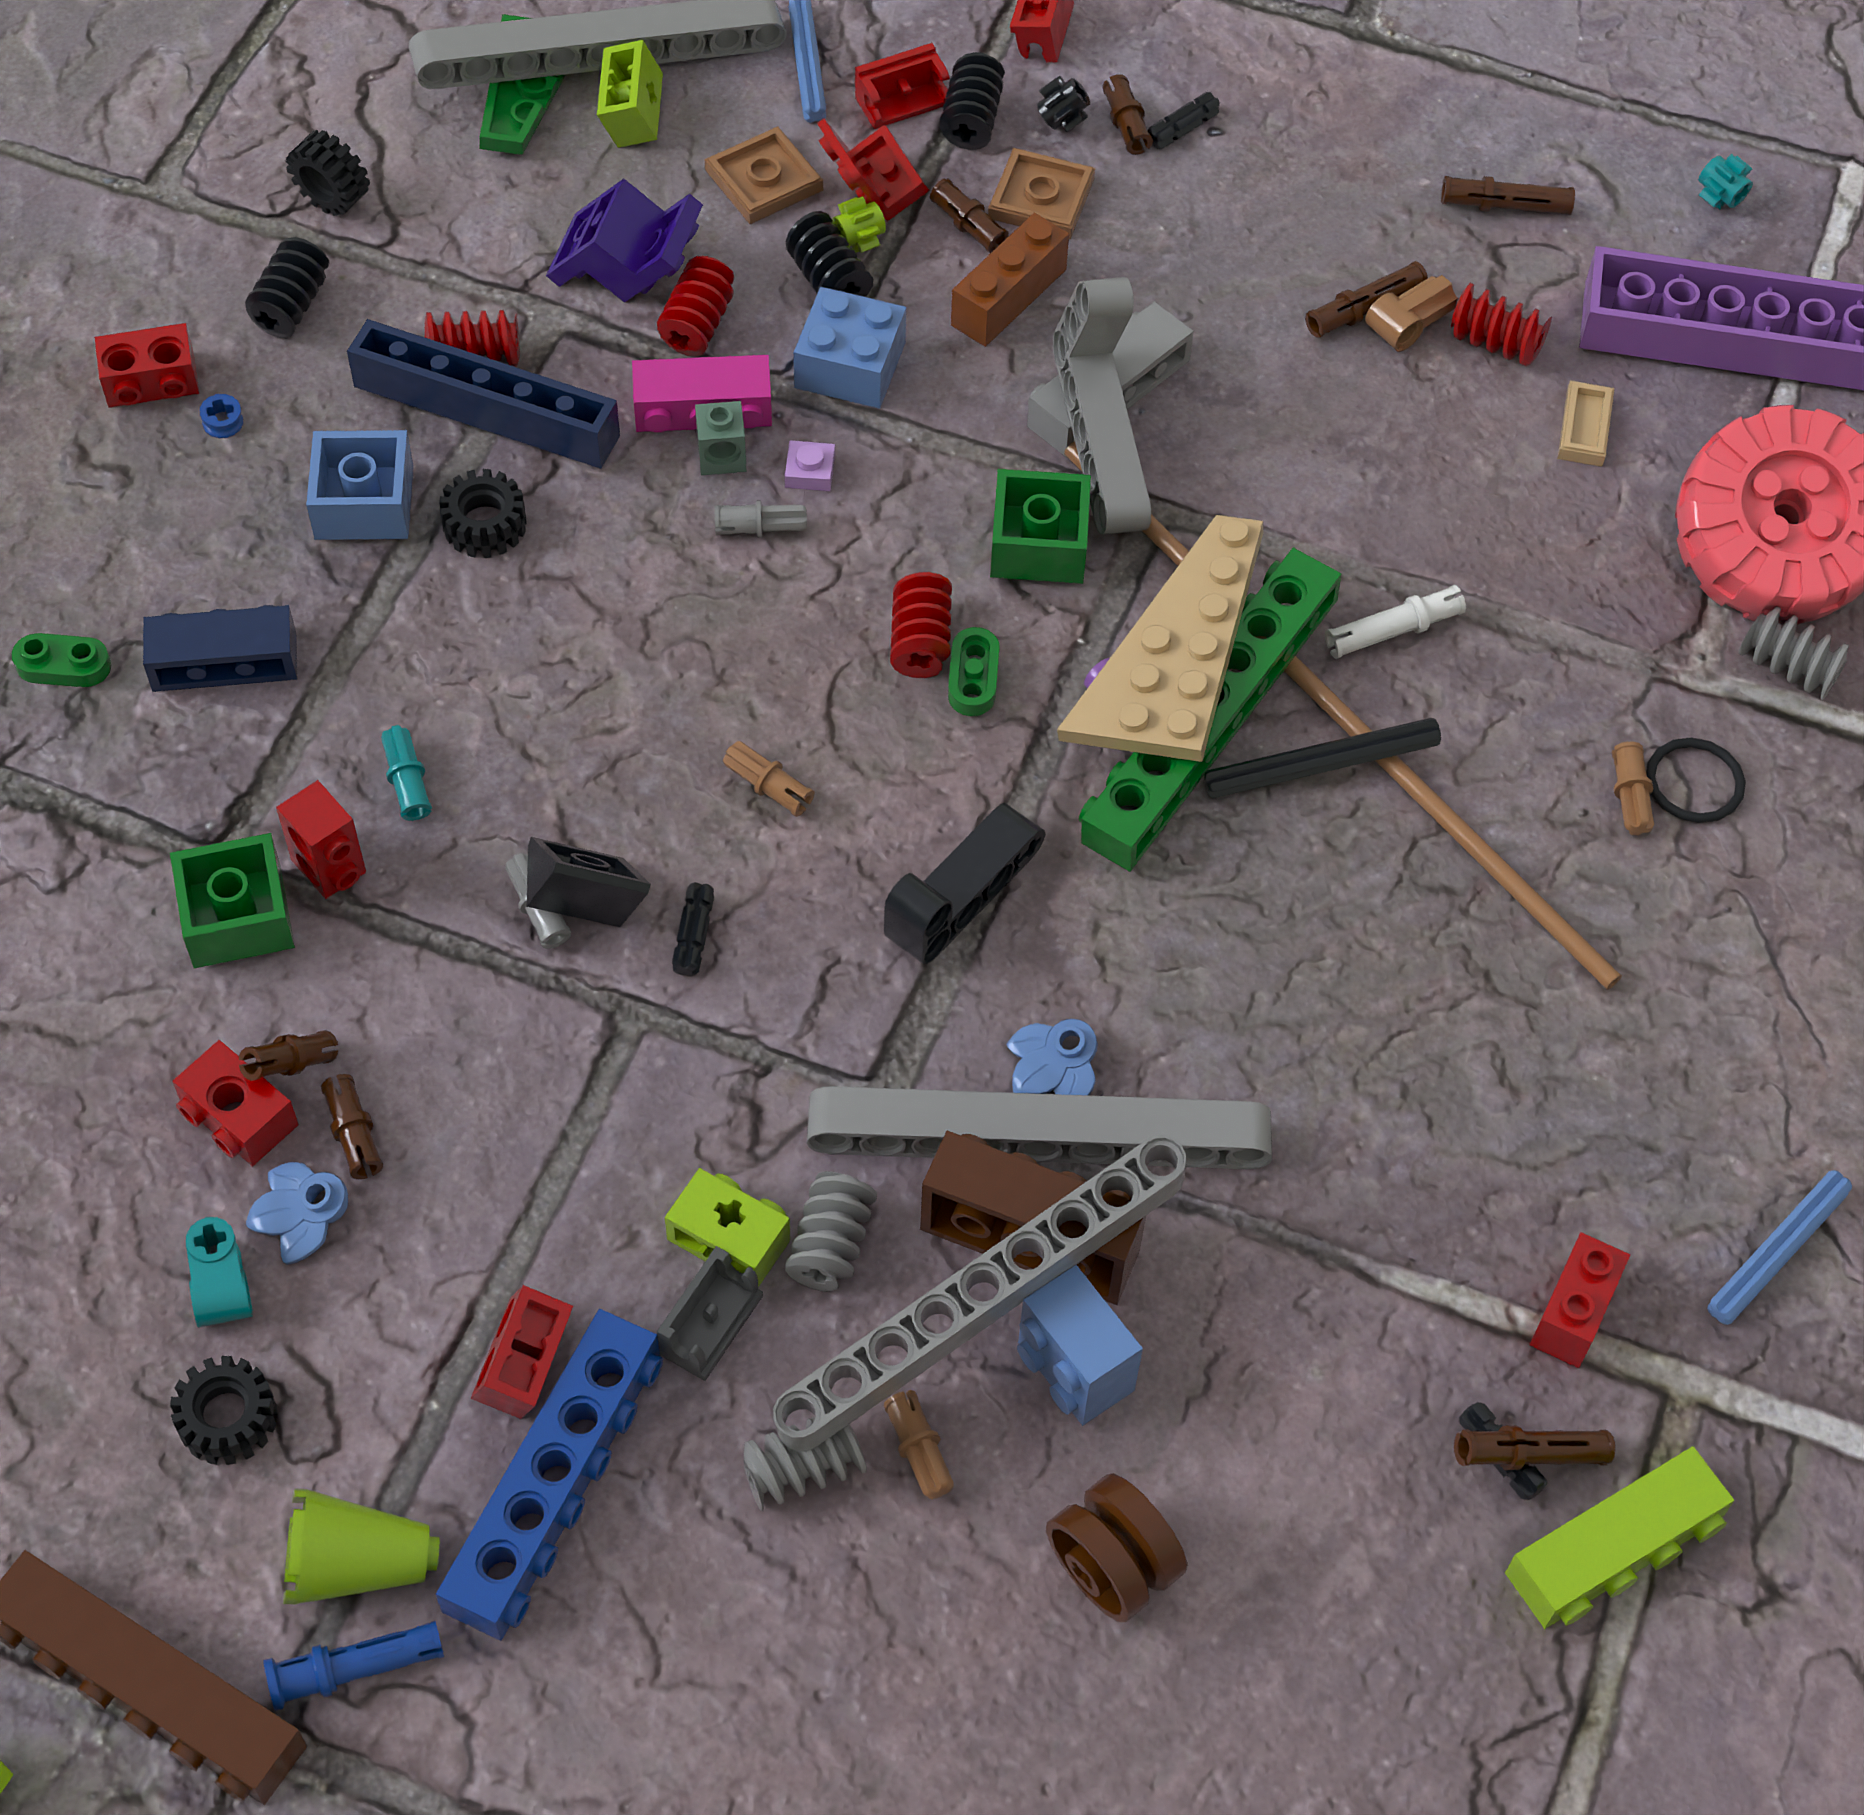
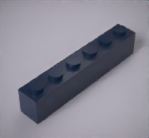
(484, 393)

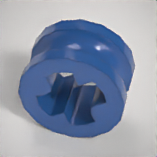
(217, 404)

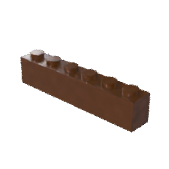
(147, 1680)

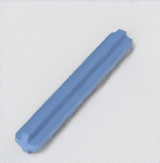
(807, 60)
(1779, 1247)

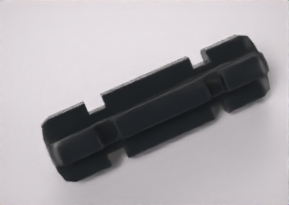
(1184, 120)
(693, 929)
(1525, 1482)

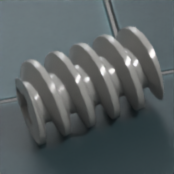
(1795, 651)
(829, 1230)
(782, 1466)

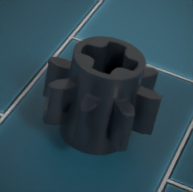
(1063, 103)

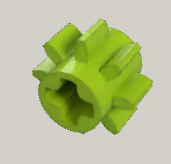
(860, 223)

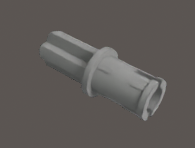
(759, 518)
(548, 925)

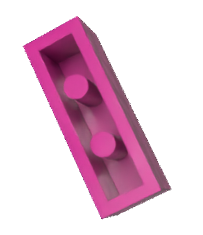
(670, 388)

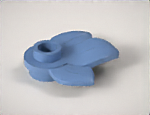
(1048, 1065)
(292, 1211)

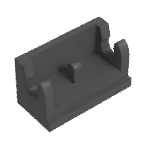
(709, 1315)

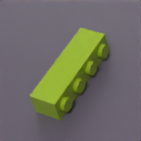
(1619, 1538)

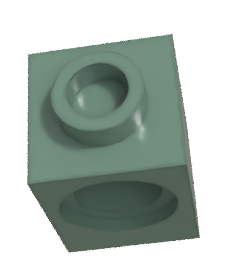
(720, 438)

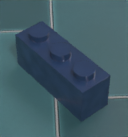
(220, 648)

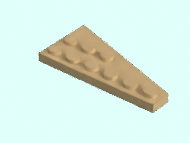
(1172, 665)

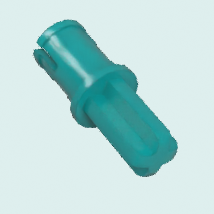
(406, 773)

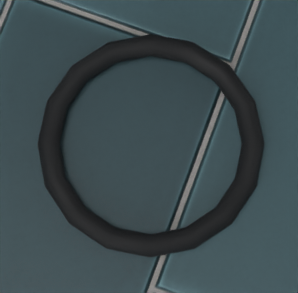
(1714, 749)

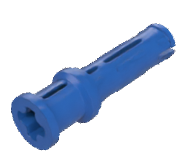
(326, 1669)

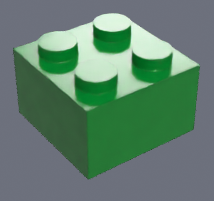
(1040, 526)
(231, 900)

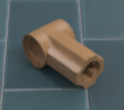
(1404, 317)

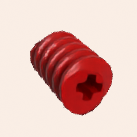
(696, 305)
(1499, 326)
(480, 338)
(921, 624)

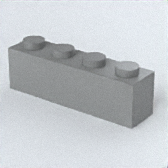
(1145, 356)

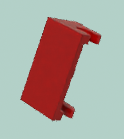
(1041, 23)
(901, 85)

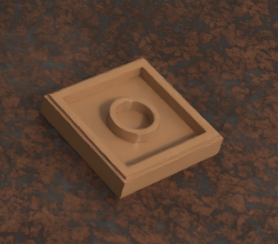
(763, 175)
(1043, 186)

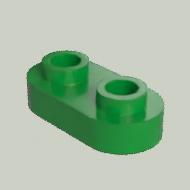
(58, 660)
(973, 674)

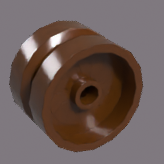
(1116, 1547)

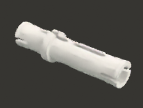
(1413, 615)

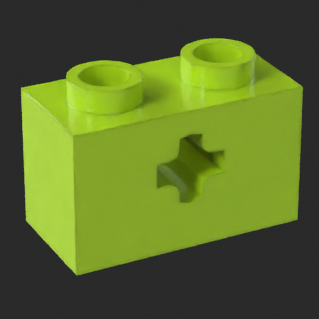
(630, 93)
(716, 1201)

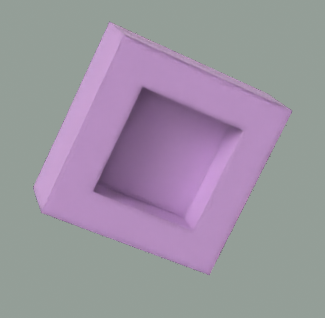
(809, 465)

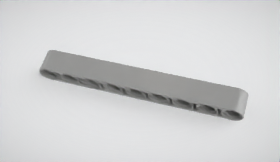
(577, 40)
(1037, 1125)
(973, 1316)

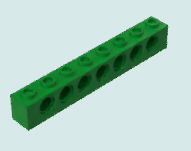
(1126, 834)

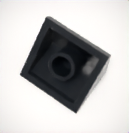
(582, 883)

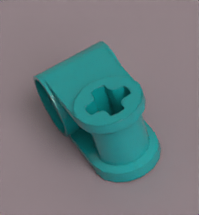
(217, 1279)

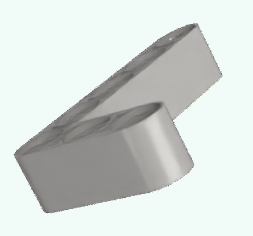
(1097, 405)

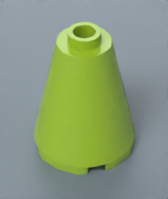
(352, 1549)

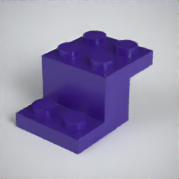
(625, 241)

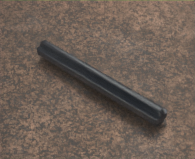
(1322, 757)

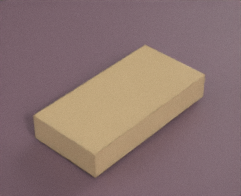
(1586, 423)

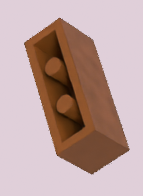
(1009, 279)

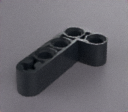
(933, 912)

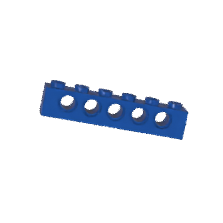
(605, 1348)

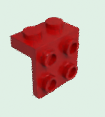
(876, 168)

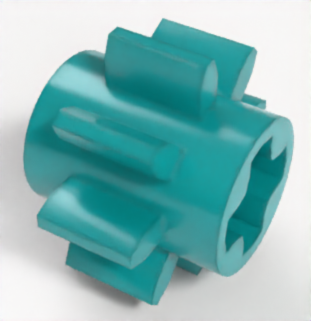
(1725, 181)

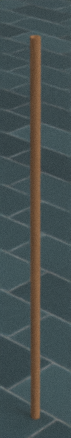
(1422, 793)

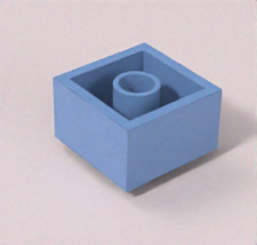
(849, 347)
(360, 485)
(1078, 1346)

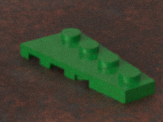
(515, 110)

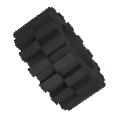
(327, 173)
(483, 492)
(208, 1384)

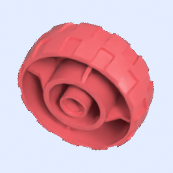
(1777, 514)

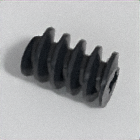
(972, 101)
(826, 256)
(287, 287)

